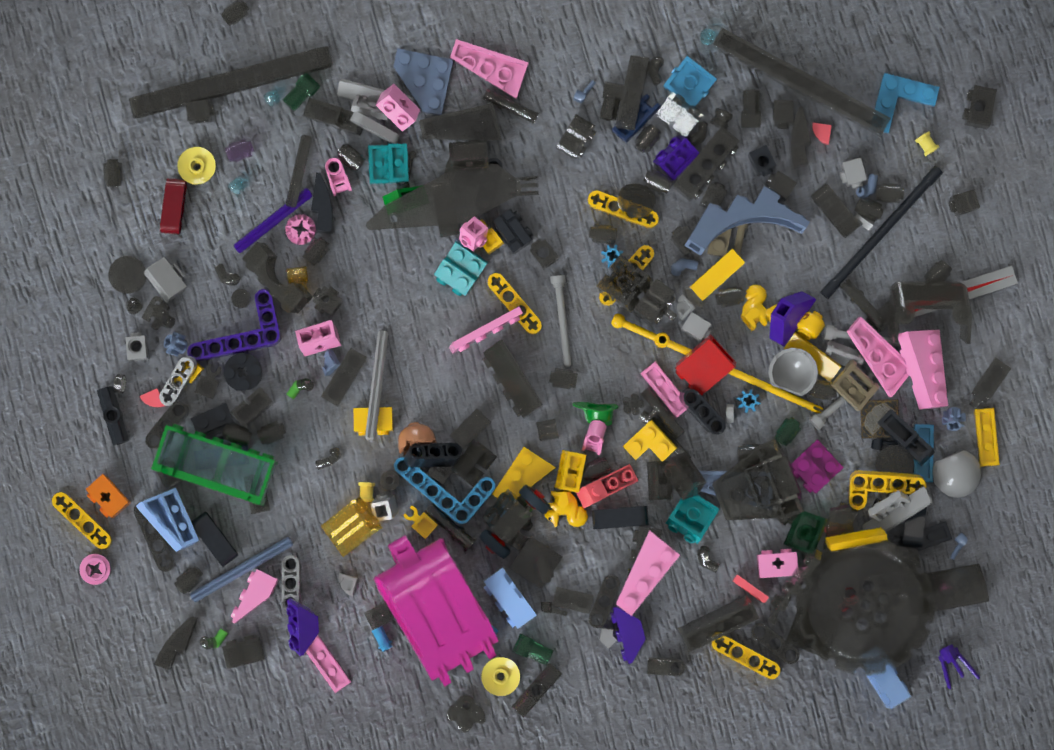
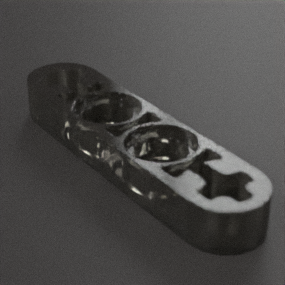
(151, 538)

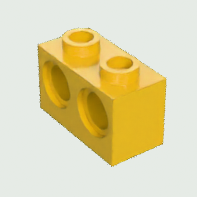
(570, 471)

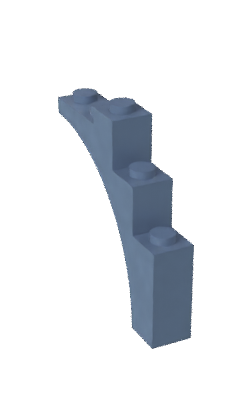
(740, 212)

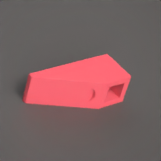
(606, 486)

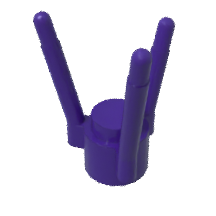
(949, 655)

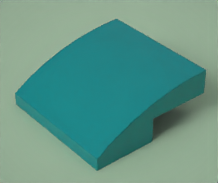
(388, 163)

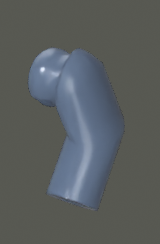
(868, 189)
(682, 264)

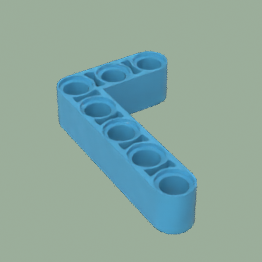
(442, 493)

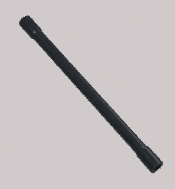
(927, 181)

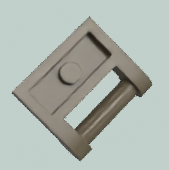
(719, 245)
(851, 390)

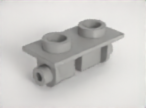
(843, 354)

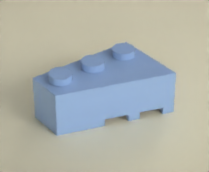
(170, 519)
(509, 598)
(889, 687)

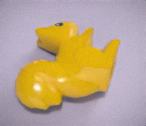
(753, 310)
(566, 504)

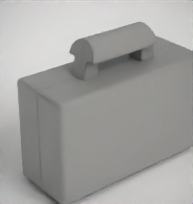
(166, 279)

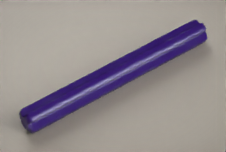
(270, 222)

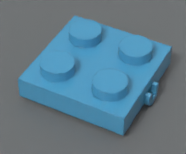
(690, 81)

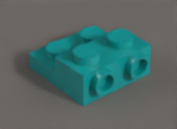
(460, 269)
(692, 518)

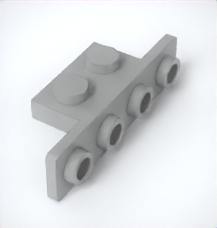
(364, 98)
(897, 509)

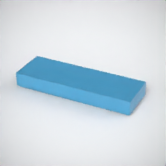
(926, 432)

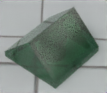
(806, 532)

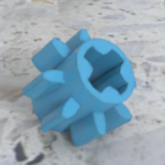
(609, 251)
(743, 403)

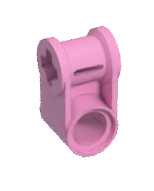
(337, 178)
(594, 437)

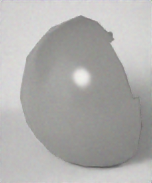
(793, 371)
(957, 474)

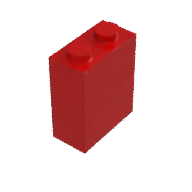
(705, 365)

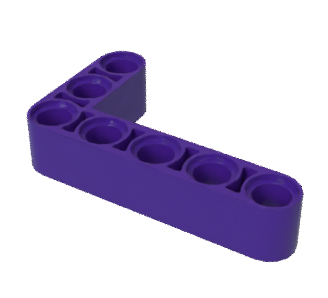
(243, 338)

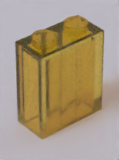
(351, 526)

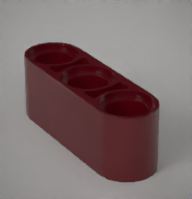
(173, 206)

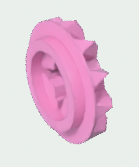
(305, 237)
(85, 569)

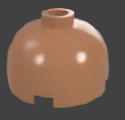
(414, 434)

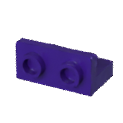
(676, 156)

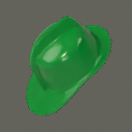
(595, 411)

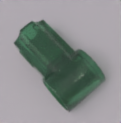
(305, 87)
(529, 648)

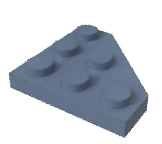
(425, 78)

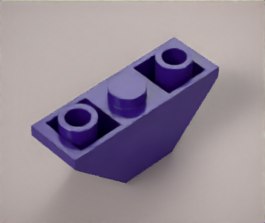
(787, 315)
(302, 626)
(629, 633)

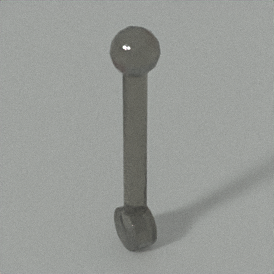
(412, 154)

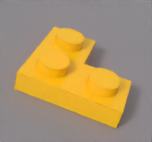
(650, 437)

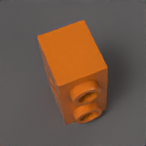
(117, 502)

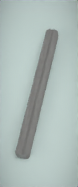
(376, 386)

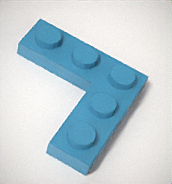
(898, 87)

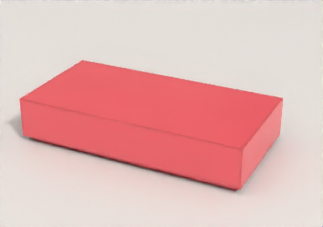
(750, 589)

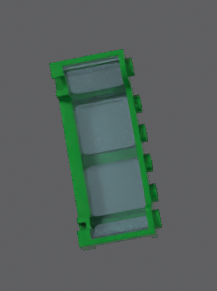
(214, 464)

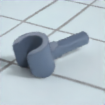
(580, 96)
(961, 539)

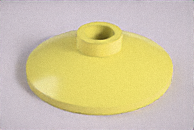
(189, 159)
(493, 684)

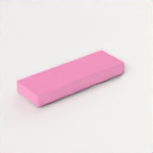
(664, 388)
(327, 665)

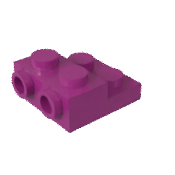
(815, 467)

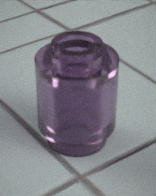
(239, 150)

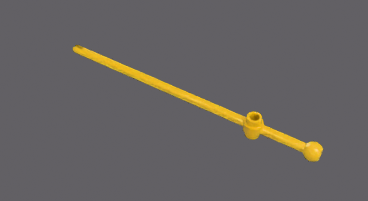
(619, 321)

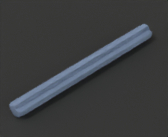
(241, 569)

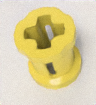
(927, 143)
(366, 491)

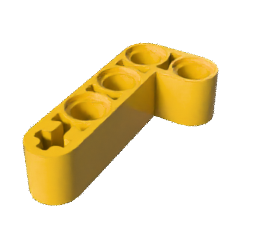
(886, 487)

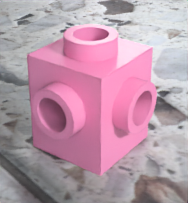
(473, 234)

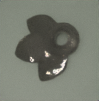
(466, 716)

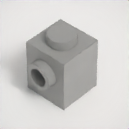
(853, 173)
(384, 507)

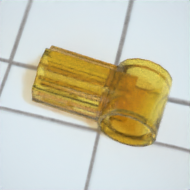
(298, 275)

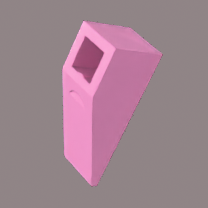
(258, 591)

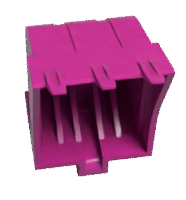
(435, 608)

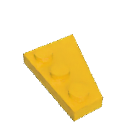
(525, 470)

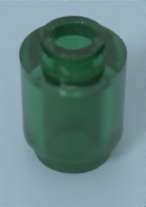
(787, 431)

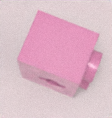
(398, 107)
(318, 338)
(767, 569)

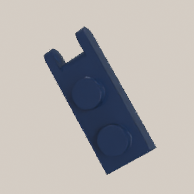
(644, 116)

